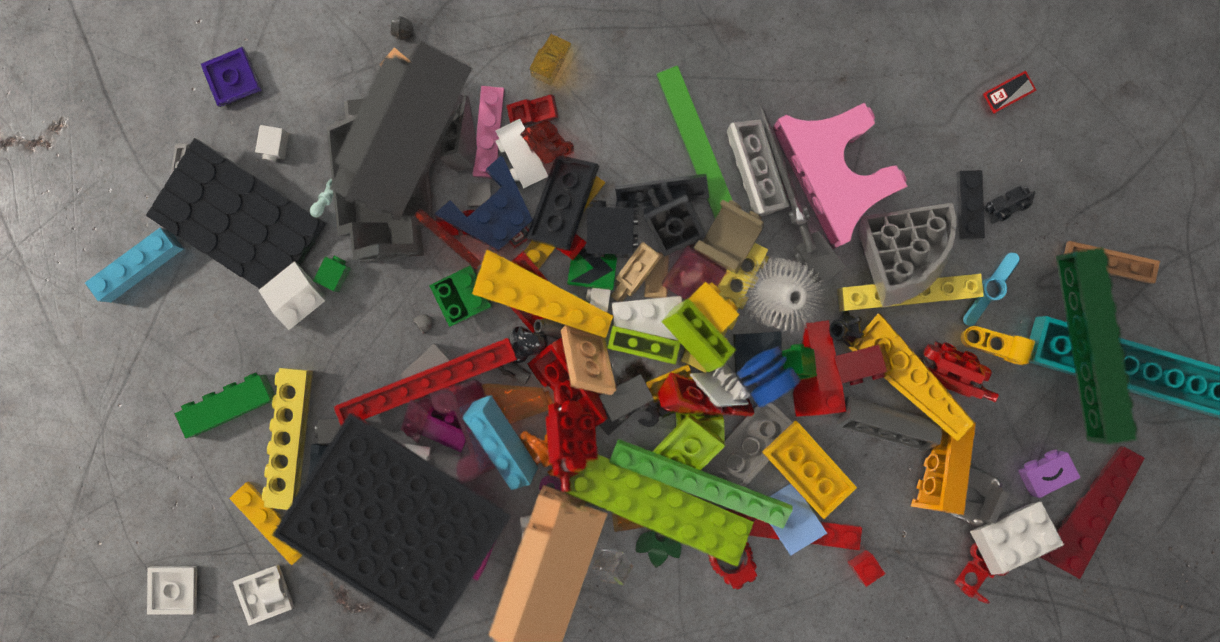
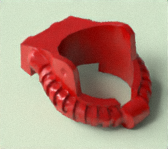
(739, 575)

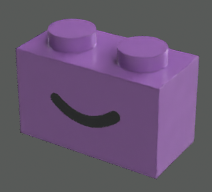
(1048, 473)

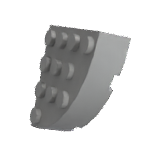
(907, 249)

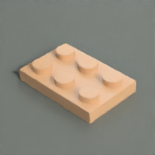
(588, 361)

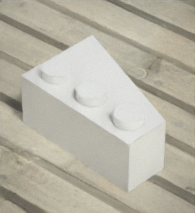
(645, 315)

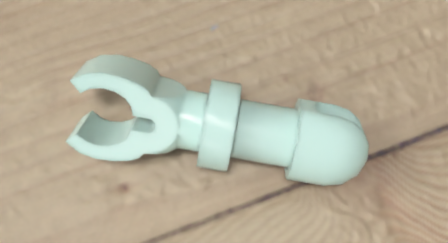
(325, 198)

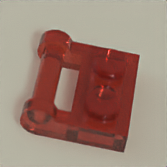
(545, 135)

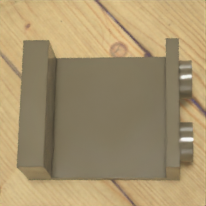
(731, 236)

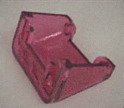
(459, 398)

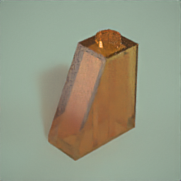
(518, 401)

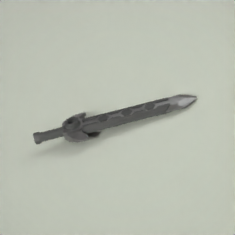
(799, 214)

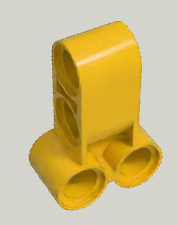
(1013, 349)

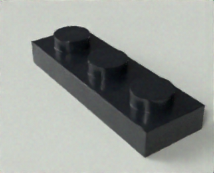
(970, 204)

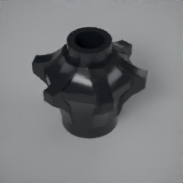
(846, 329)

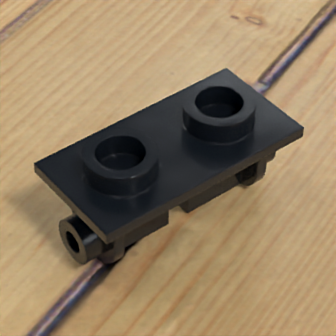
(1019, 199)

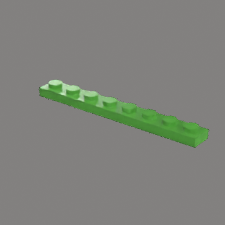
(700, 483)

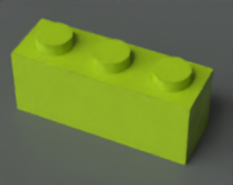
(698, 335)
(644, 345)

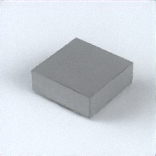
(478, 194)

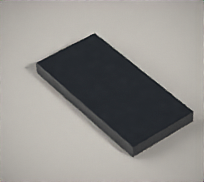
(563, 202)

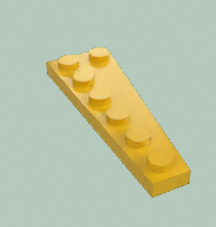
(521, 289)

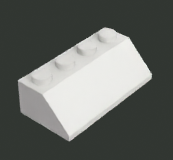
(757, 167)

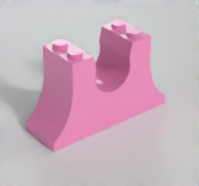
(819, 165)

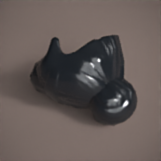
(526, 343)

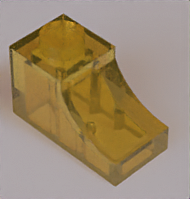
(549, 59)

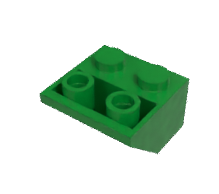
(456, 296)

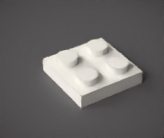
(172, 590)

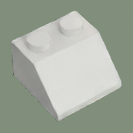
(292, 295)

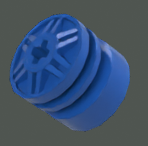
(768, 376)

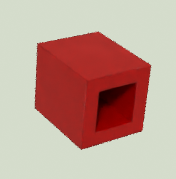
(866, 568)

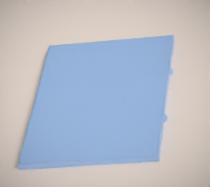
(802, 525)

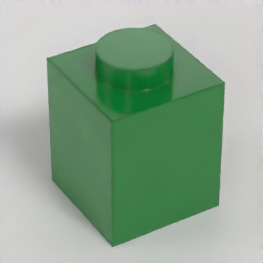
(332, 273)
(801, 360)

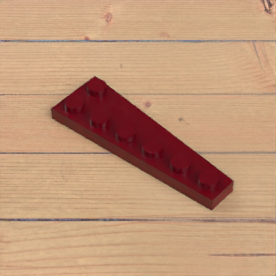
(1093, 514)

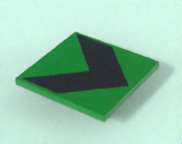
(592, 271)

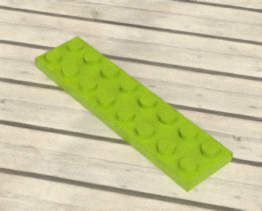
(662, 509)

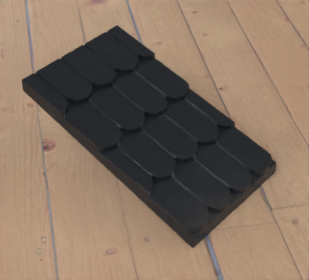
(234, 216)

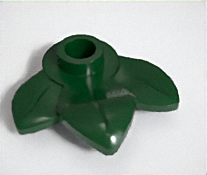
(657, 547)

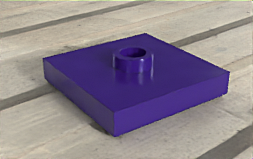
(230, 77)

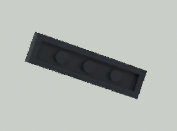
(638, 195)

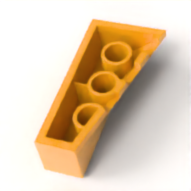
(946, 475)

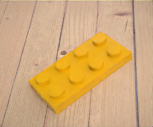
(809, 469)

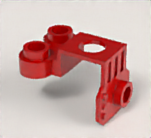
(981, 570)

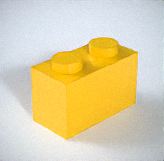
(714, 307)

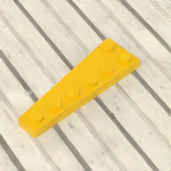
(914, 378)

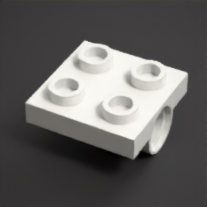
(263, 594)

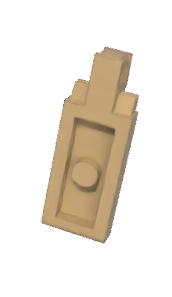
(635, 271)

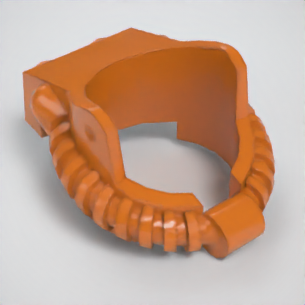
(537, 449)

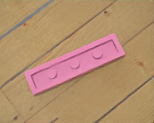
(488, 121)

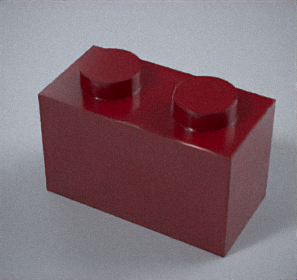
(863, 363)

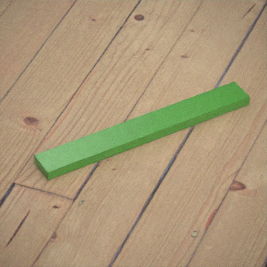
(693, 136)

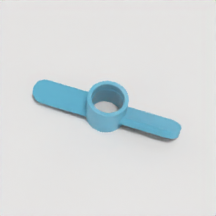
(1000, 276)

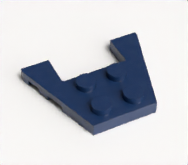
(498, 217)

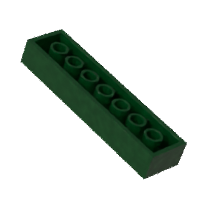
(1096, 346)

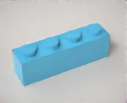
(134, 265)
(500, 442)

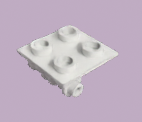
(722, 387)

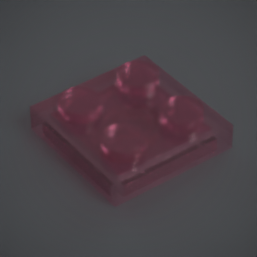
(691, 272)

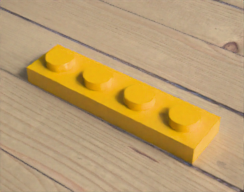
(264, 519)

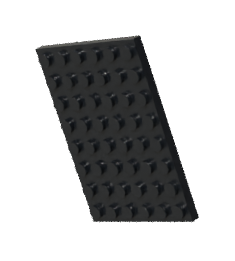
(391, 525)

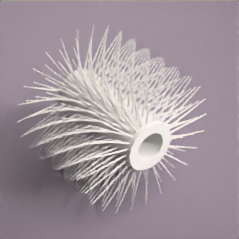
(781, 293)

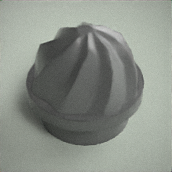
(401, 28)

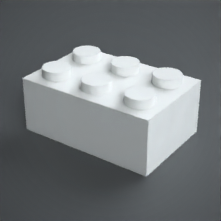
(1016, 538)

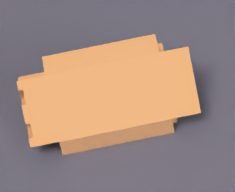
(548, 569)

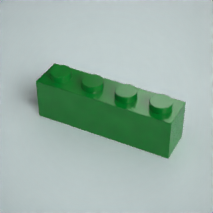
(224, 406)

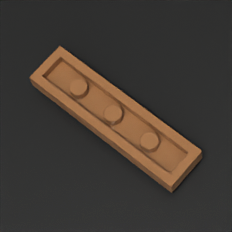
(1123, 264)

